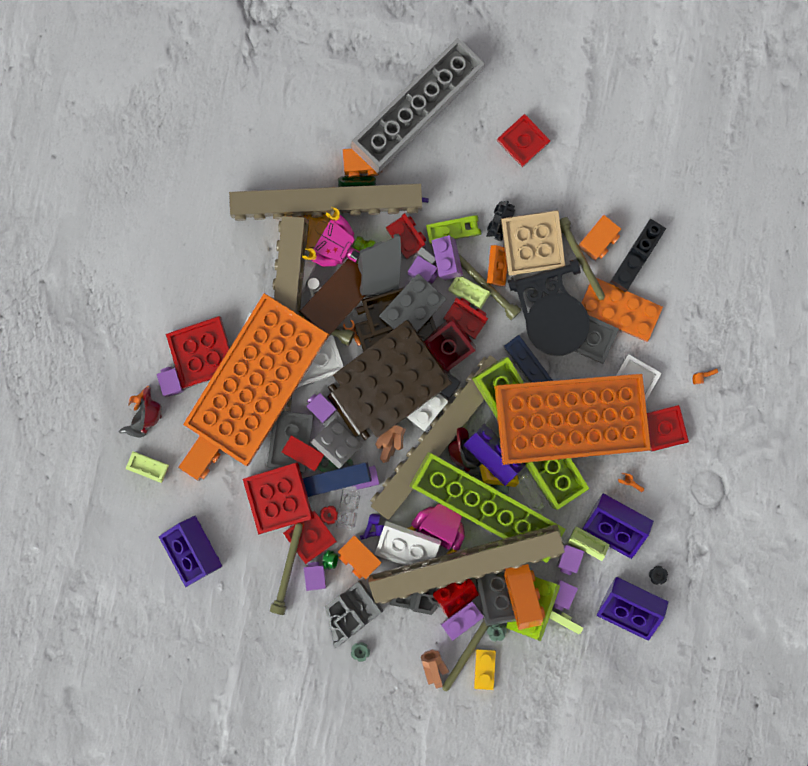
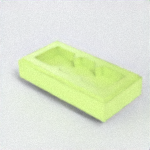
(469, 291)
(147, 467)
(588, 543)
(565, 620)

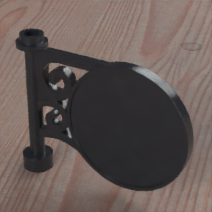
(556, 321)

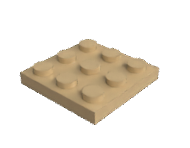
(533, 242)

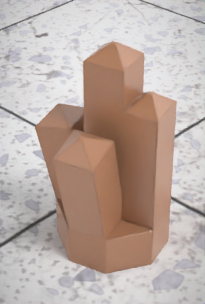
(390, 441)
(431, 663)

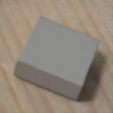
(426, 255)

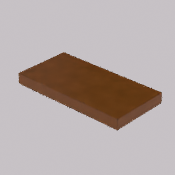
(335, 298)

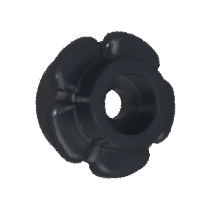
(658, 580)

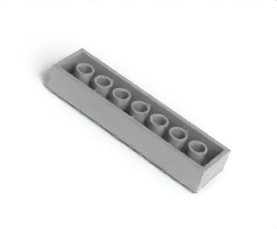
(417, 105)

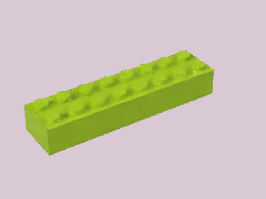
(556, 478)
(476, 500)

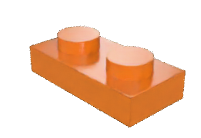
(497, 266)

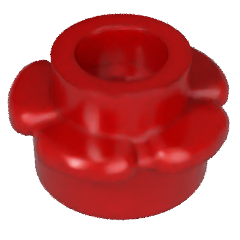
(324, 512)

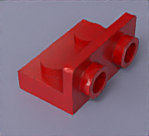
(410, 239)
(468, 318)
(455, 596)

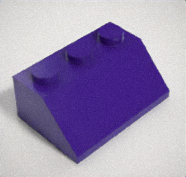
(487, 449)
(618, 525)
(190, 551)
(632, 608)

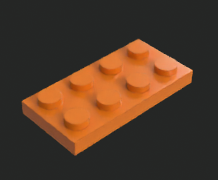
(622, 310)

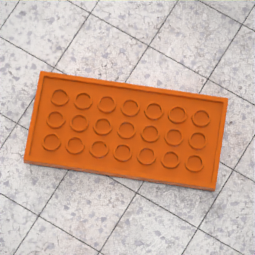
(256, 379)
(572, 418)

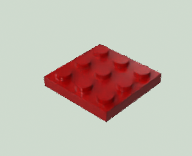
(198, 351)
(278, 498)

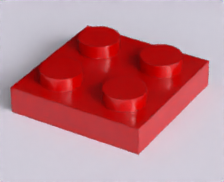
(523, 140)
(666, 428)
(313, 539)

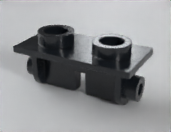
(501, 210)

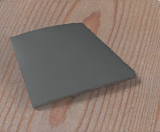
(380, 267)
(420, 603)
(351, 612)

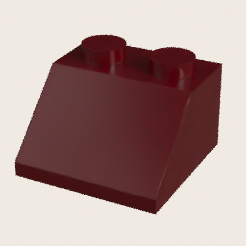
(450, 344)

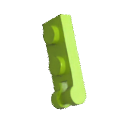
(454, 228)

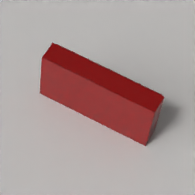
(303, 453)

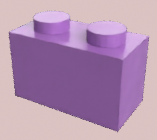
(447, 257)
(462, 620)

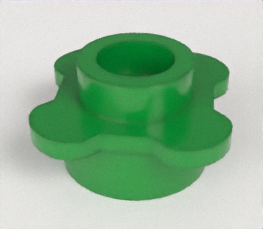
(330, 560)

